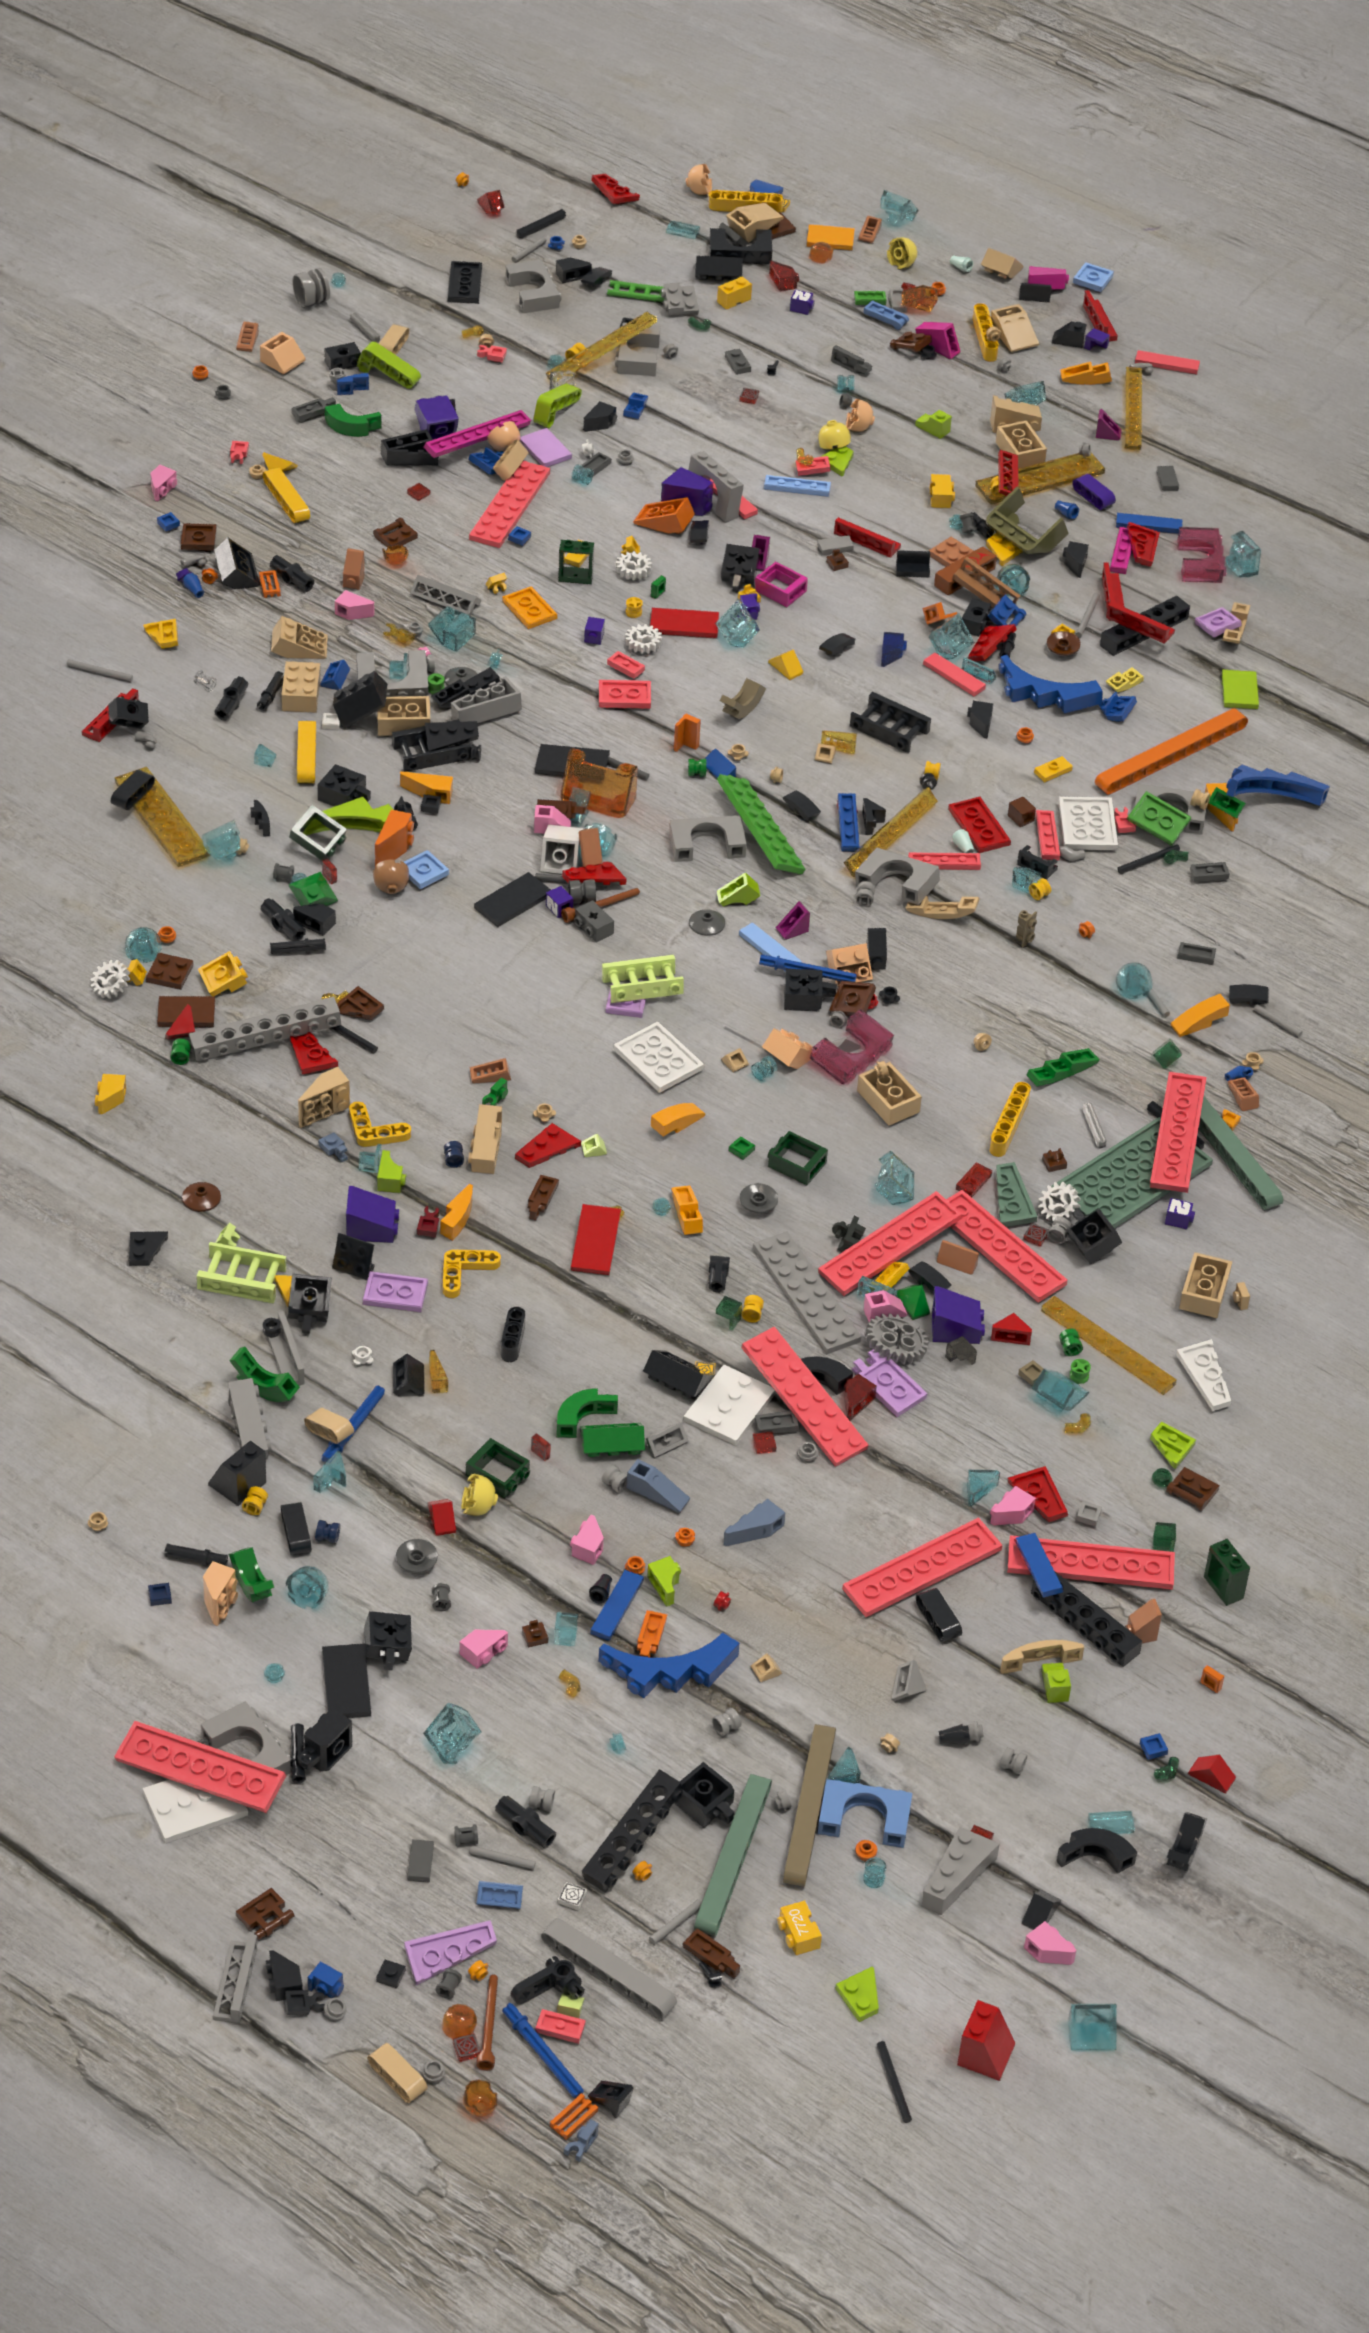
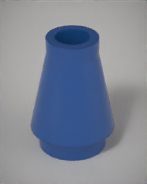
(1069, 510)
(193, 584)

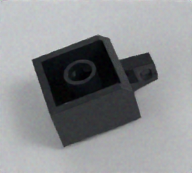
(740, 565)
(342, 786)
(805, 990)
(1093, 1235)
(309, 1310)
(388, 1637)
(326, 1741)
(706, 1796)

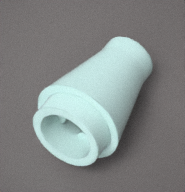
(963, 263)
(962, 840)

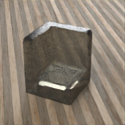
(961, 1349)

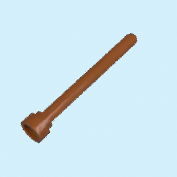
(568, 913)
(486, 2059)

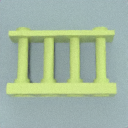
(642, 968)
(237, 1286)

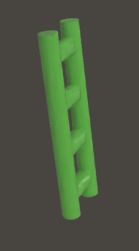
(632, 294)

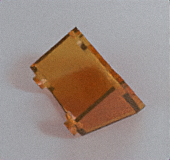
(610, 789)

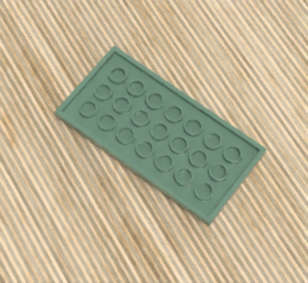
(1122, 1176)

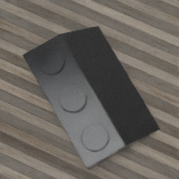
(718, 268)
(236, 565)
(360, 699)
(676, 1373)

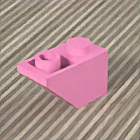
(162, 481)
(353, 606)
(548, 815)
(883, 1303)
(1013, 1509)
(589, 1541)
(482, 1645)
(1049, 1946)

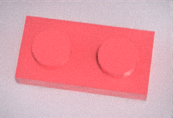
(818, 465)
(626, 665)
(560, 2026)

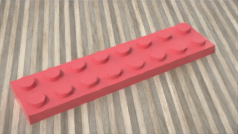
(509, 504)
(1178, 1132)
(890, 1243)
(1005, 1249)
(804, 1396)
(1101, 1563)
(922, 1567)
(200, 1766)

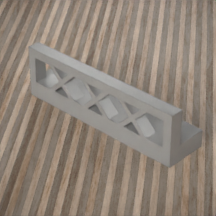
(448, 591)
(286, 1352)
(240, 1982)

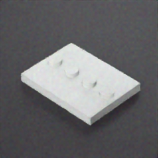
(1088, 823)
(658, 1057)
(729, 1405)
(186, 1810)

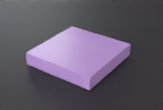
(1217, 621)
(627, 1008)

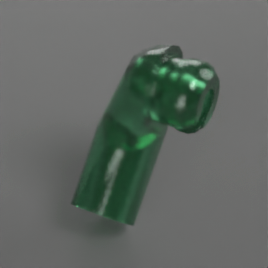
(699, 325)
(1175, 855)
(1167, 1772)

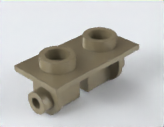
(1026, 927)

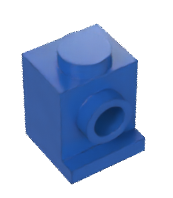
(326, 1980)

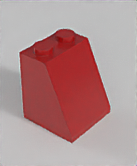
(986, 2042)

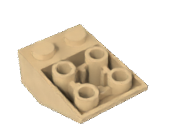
(748, 218)
(1015, 327)
(298, 640)
(324, 1097)

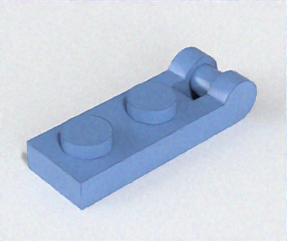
(886, 314)

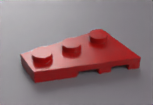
(613, 191)
(1143, 543)
(988, 640)
(600, 873)
(310, 1054)
(546, 1144)
(1041, 1486)

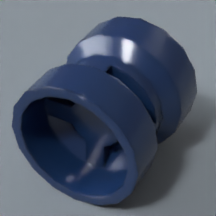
(453, 1154)
(327, 1531)

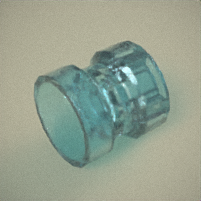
(841, 383)
(582, 474)
(766, 1066)
(874, 1872)

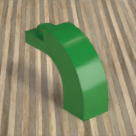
(351, 424)
(270, 1385)
(581, 1405)
(249, 1574)

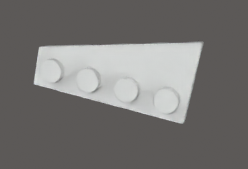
(1203, 1368)

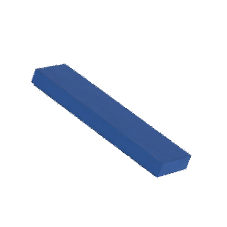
(1159, 524)
(848, 822)
(1039, 1565)
(617, 1605)

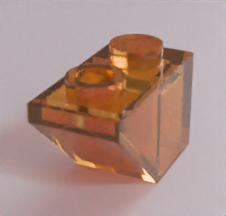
(920, 298)

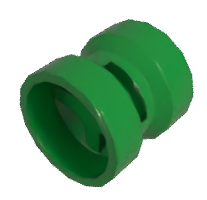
(696, 767)
(180, 1051)
(1070, 1340)

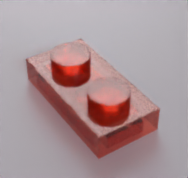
(974, 1179)

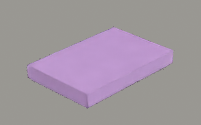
(545, 448)
(395, 1291)

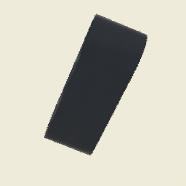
(132, 790)
(513, 1334)
(296, 1528)
(938, 1615)

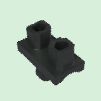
(845, 1231)

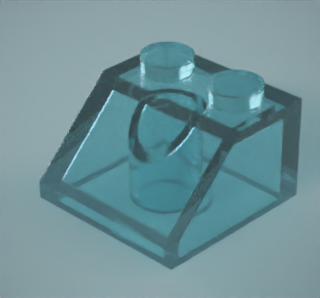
(1059, 1390)

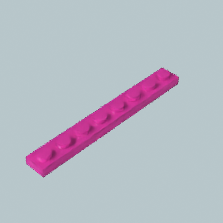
(473, 434)

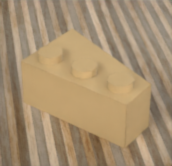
(1009, 412)
(486, 1140)

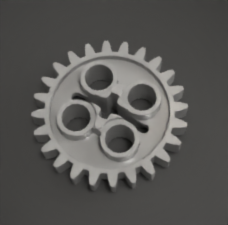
(884, 1337)

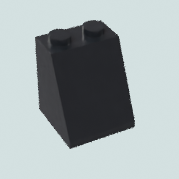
(240, 1472)

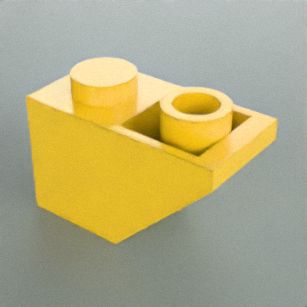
(111, 1092)

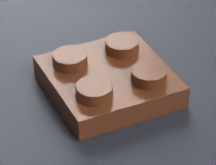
(949, 551)

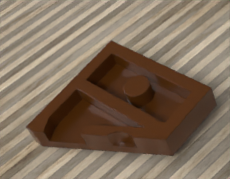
(360, 1005)

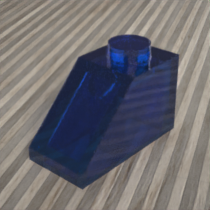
(892, 647)

